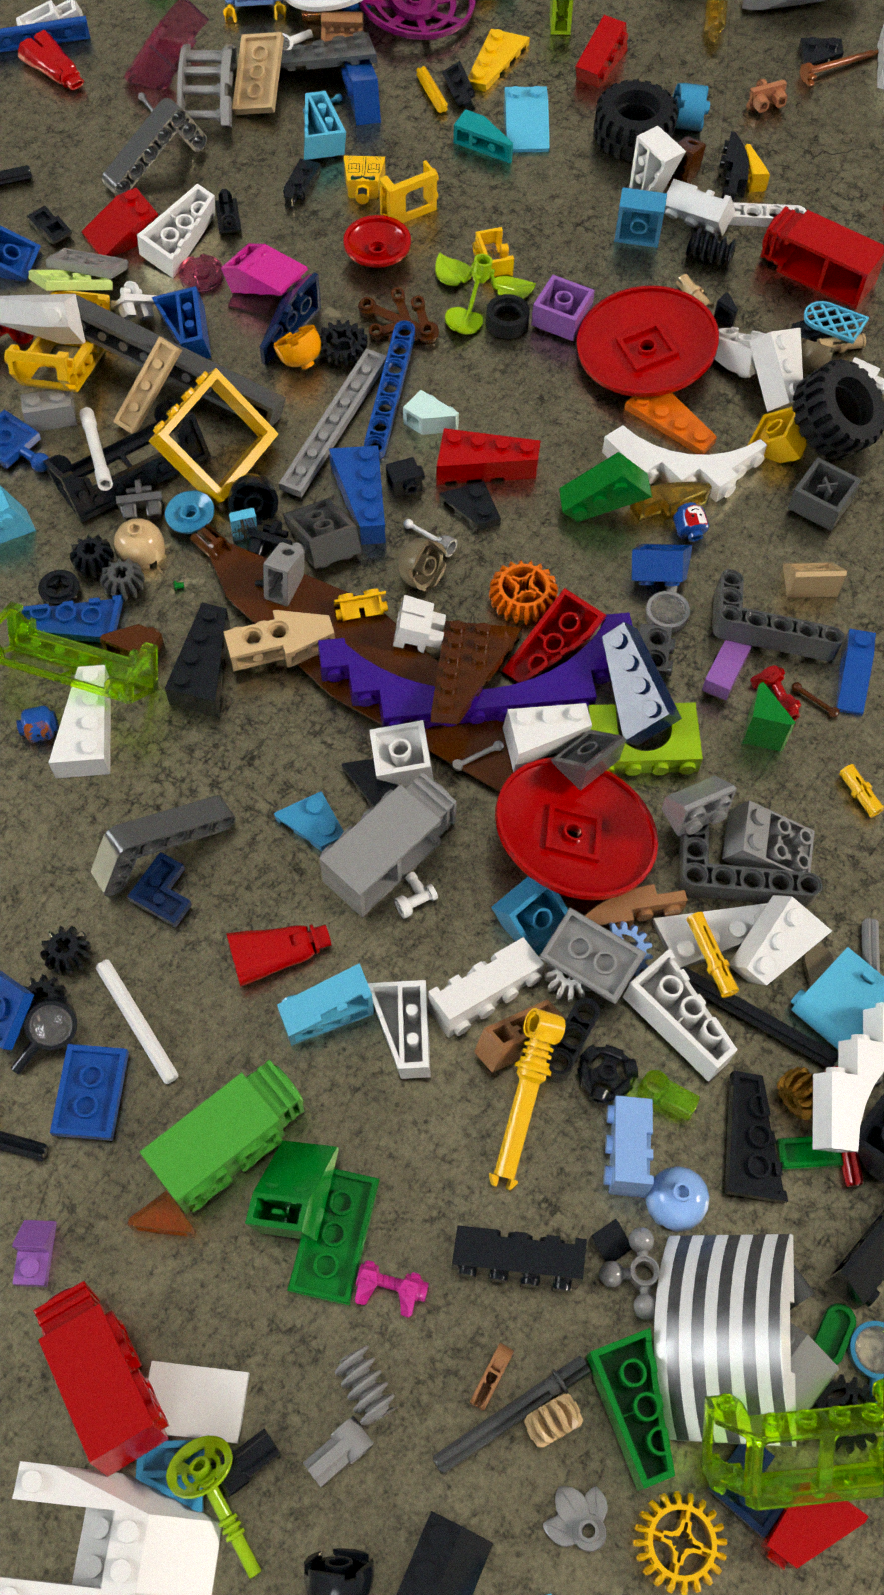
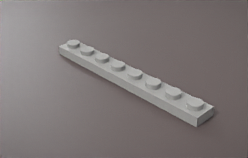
(332, 423)

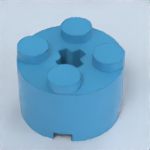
(691, 106)

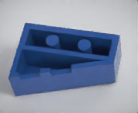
(363, 91)
(185, 319)

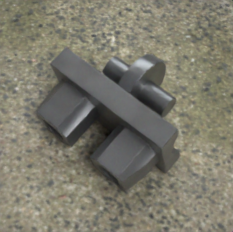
(140, 498)

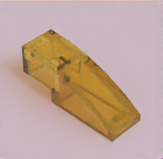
(669, 497)

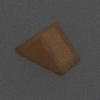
(162, 1217)

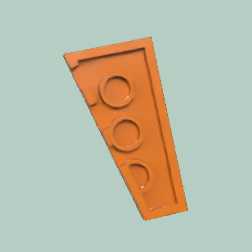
(674, 420)

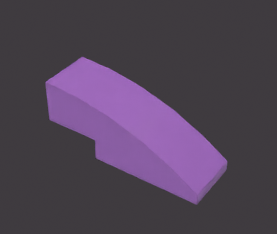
(726, 669)

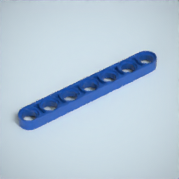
(390, 379)

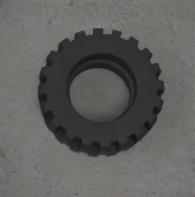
(629, 111)
(839, 409)

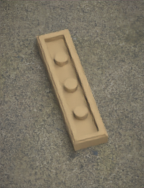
(147, 385)

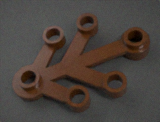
(423, 325)

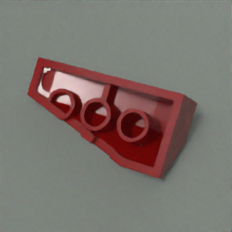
(558, 632)

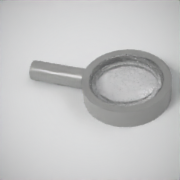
(668, 609)

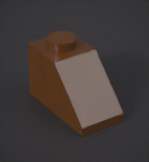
(130, 638)

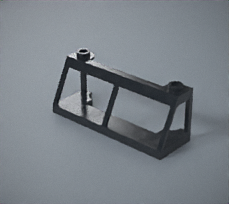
(88, 500)

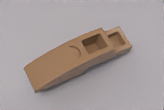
(638, 904)

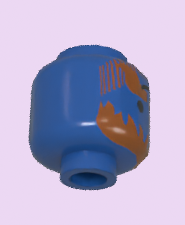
(38, 724)

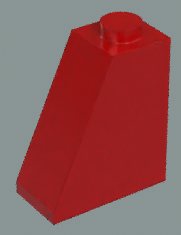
(809, 1530)

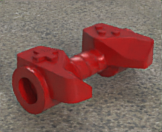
(772, 678)

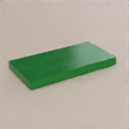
(331, 1264)

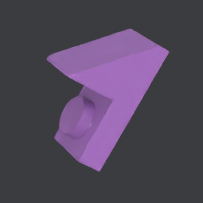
(34, 1253)

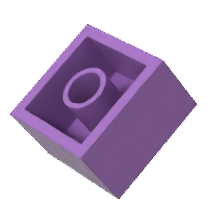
(562, 307)

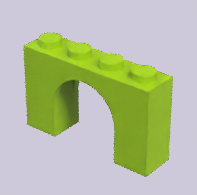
(679, 754)

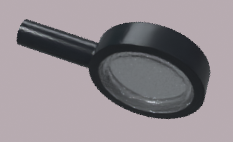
(49, 1026)

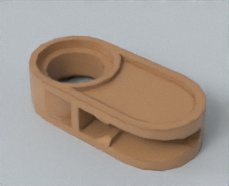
(491, 1376)

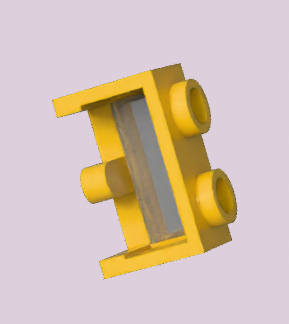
(490, 243)

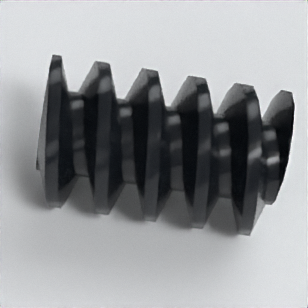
(711, 247)

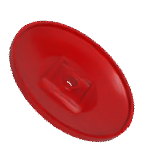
(660, 317)
(612, 824)

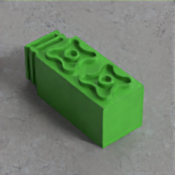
(224, 1135)

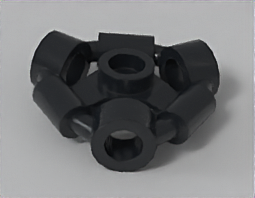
(606, 1073)

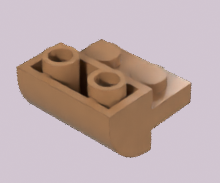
(340, 24)

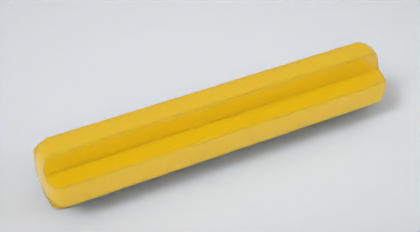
(432, 89)

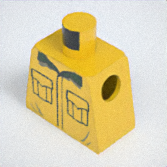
(363, 176)

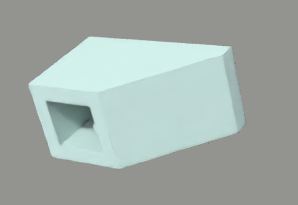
(429, 415)

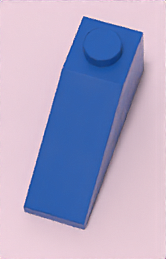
(855, 671)

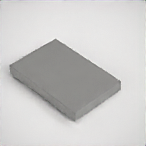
(87, 263)
(592, 955)

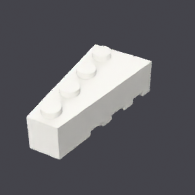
(177, 230)
(84, 731)
(484, 987)

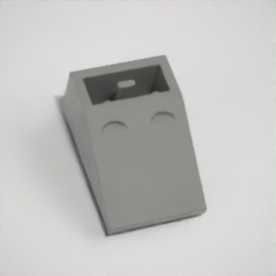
(766, 840)

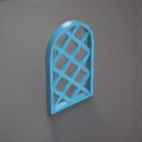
(825, 329)

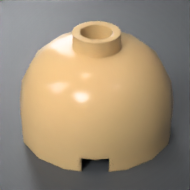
(140, 542)

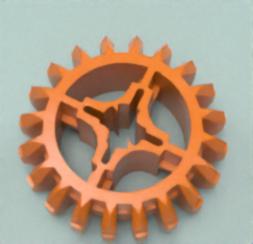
(519, 583)

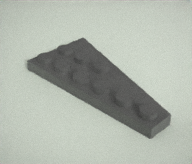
(330, 53)

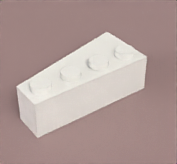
(680, 1015)

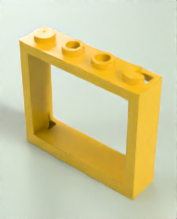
(184, 463)

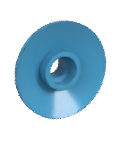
(189, 504)

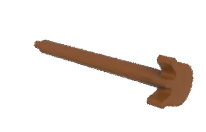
(808, 70)

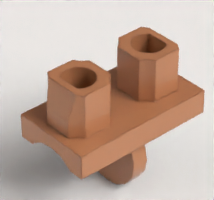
(767, 94)

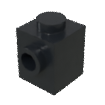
(404, 477)

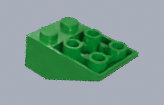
(293, 1191)

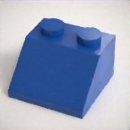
(661, 563)

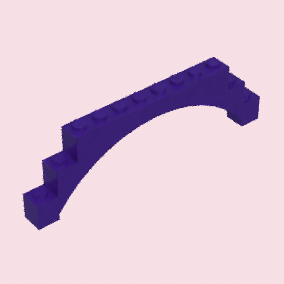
(411, 701)

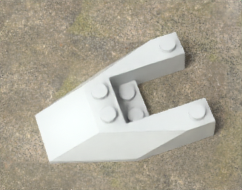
(129, 1538)

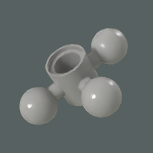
(613, 1273)

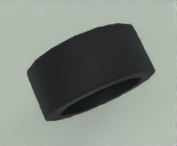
(507, 303)

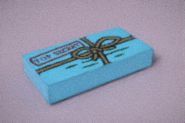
(240, 523)

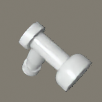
(422, 894)

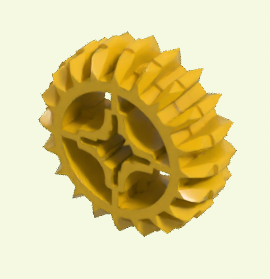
(683, 1526)

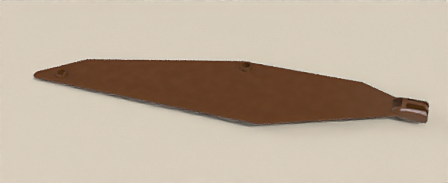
(368, 637)

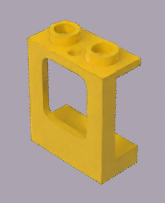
(394, 195)

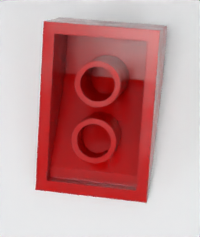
(119, 224)

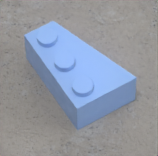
(629, 1147)

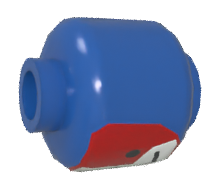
(691, 522)

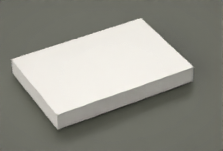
(200, 1399)

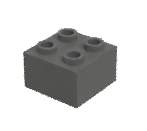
(824, 493)

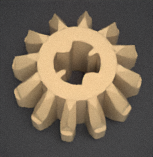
(553, 1420)

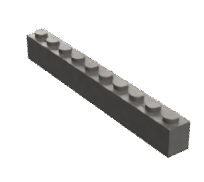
(136, 343)

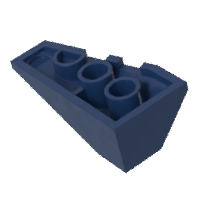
(294, 311)

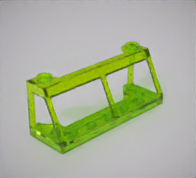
(124, 672)

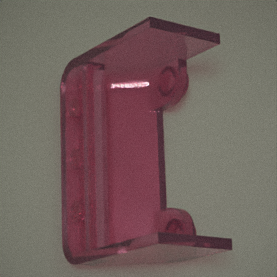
(161, 51)

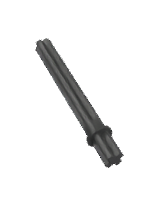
(511, 1414)

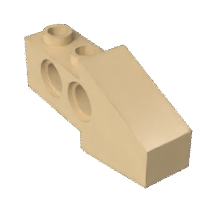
(298, 642)

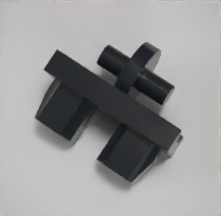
(260, 540)

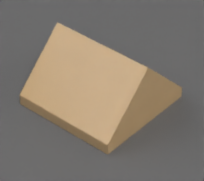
(813, 579)

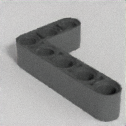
(149, 142)
(767, 629)
(153, 834)
(736, 876)

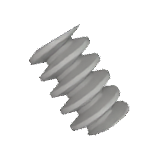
(364, 1386)

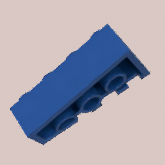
(361, 487)

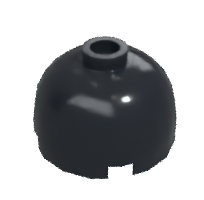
(256, 493)
(341, 1574)

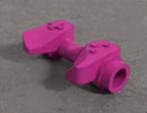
(410, 1289)

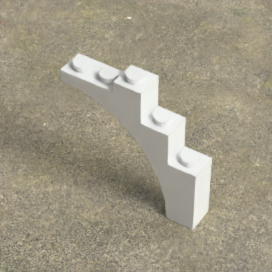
(718, 469)
(844, 1090)

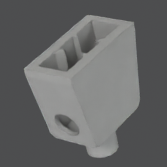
(284, 562)

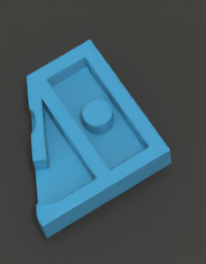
(312, 821)
(153, 1466)

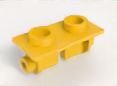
(350, 605)

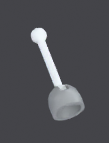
(447, 541)

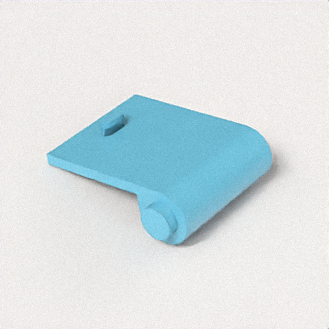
(839, 996)

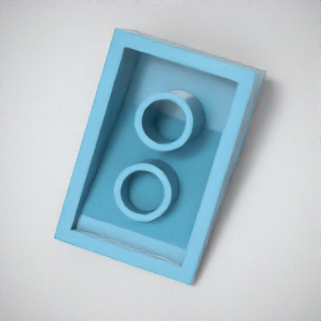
(527, 118)

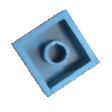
(640, 217)

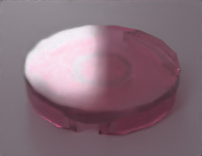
(201, 272)

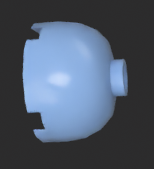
(678, 1199)

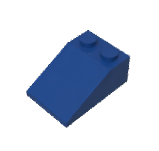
(16, 255)

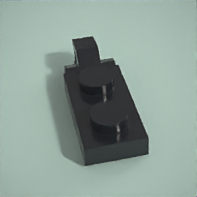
(460, 85)
(300, 181)

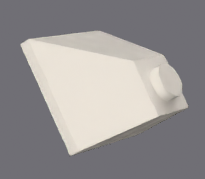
(401, 753)

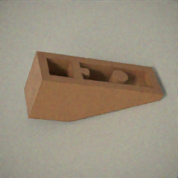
(504, 1041)

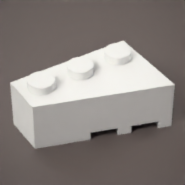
(778, 366)
(777, 940)
(405, 1023)

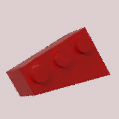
(602, 51)

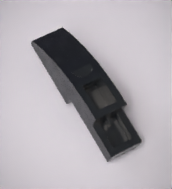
(735, 167)

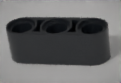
(580, 1029)

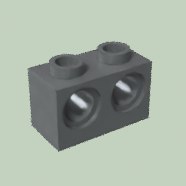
(659, 653)

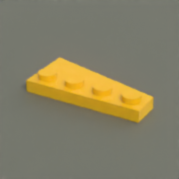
(495, 57)

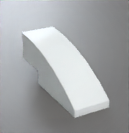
(50, 12)

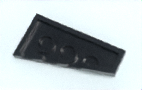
(751, 1151)

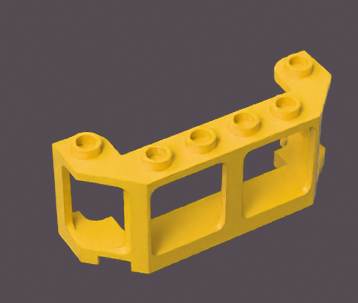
(70, 371)

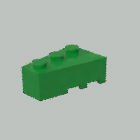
(605, 488)

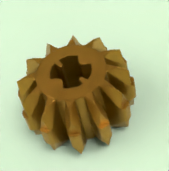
(797, 1092)

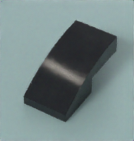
(48, 225)

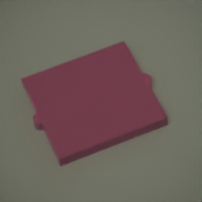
(252, 303)

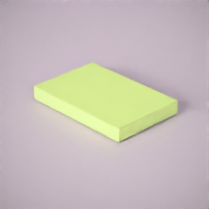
(66, 280)

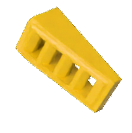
(758, 173)

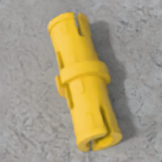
(861, 790)

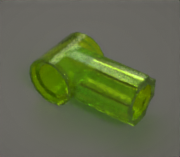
(671, 1095)

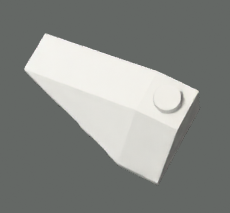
(44, 316)
(735, 351)

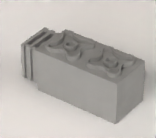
(387, 843)

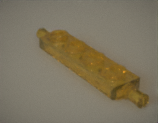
(715, 18)

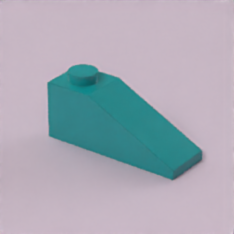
(480, 135)

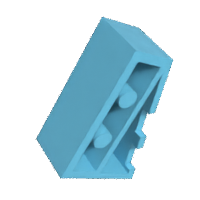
(13, 518)
(327, 1005)

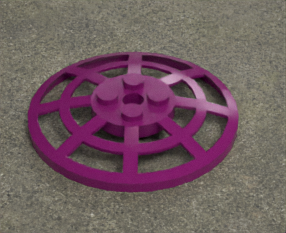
(419, 12)

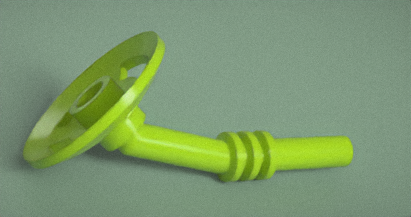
(204, 1478)

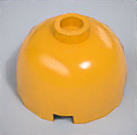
(299, 348)

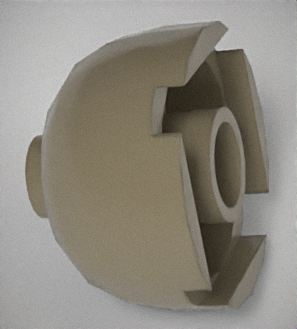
(814, 355)
(421, 563)

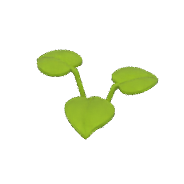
(454, 272)

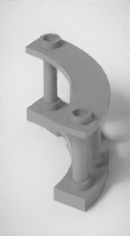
(228, 61)

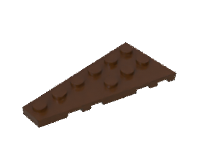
(466, 662)

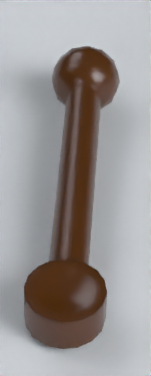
(833, 711)

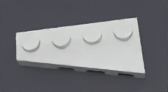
(727, 925)

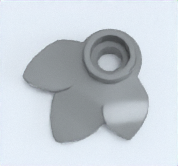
(574, 1515)

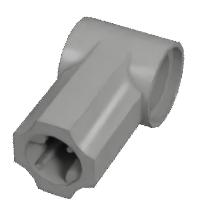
(344, 1447)

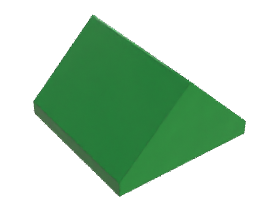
(767, 721)

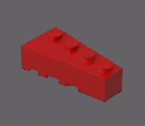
(485, 457)

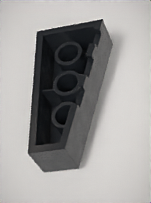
(201, 663)
(519, 1258)

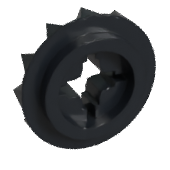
(51, 582)

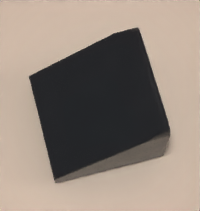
(726, 310)
(610, 1242)

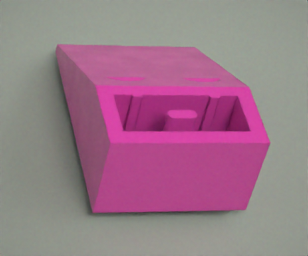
(261, 271)

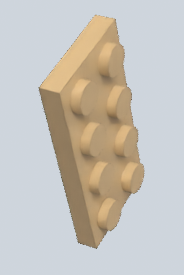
(258, 73)

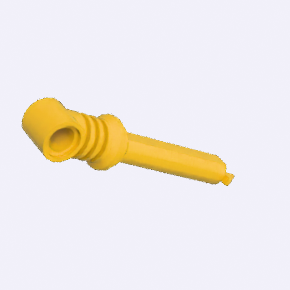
(543, 1031)

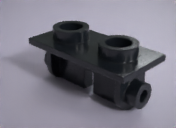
(227, 213)

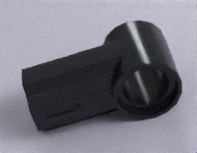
(247, 1461)

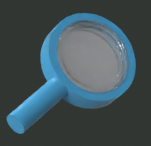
(867, 1351)

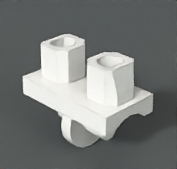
(131, 300)

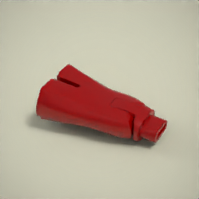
(50, 59)
(270, 950)

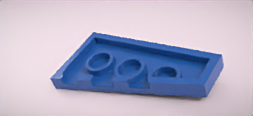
(77, 620)

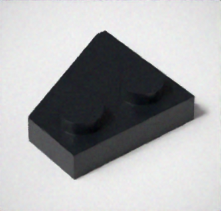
(820, 50)
(473, 504)
(365, 780)

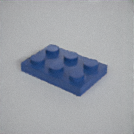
(89, 1092)

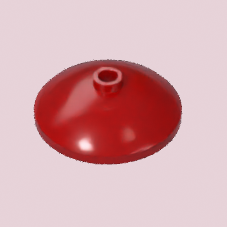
(377, 241)

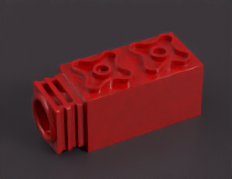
(823, 255)
(100, 1379)

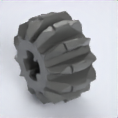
(122, 579)

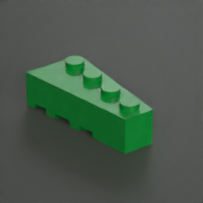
(632, 1398)

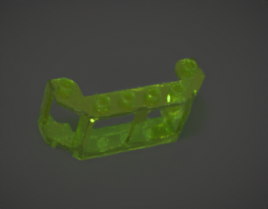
(797, 1486)

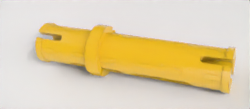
(717, 965)

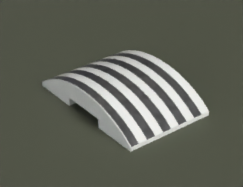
(724, 1328)

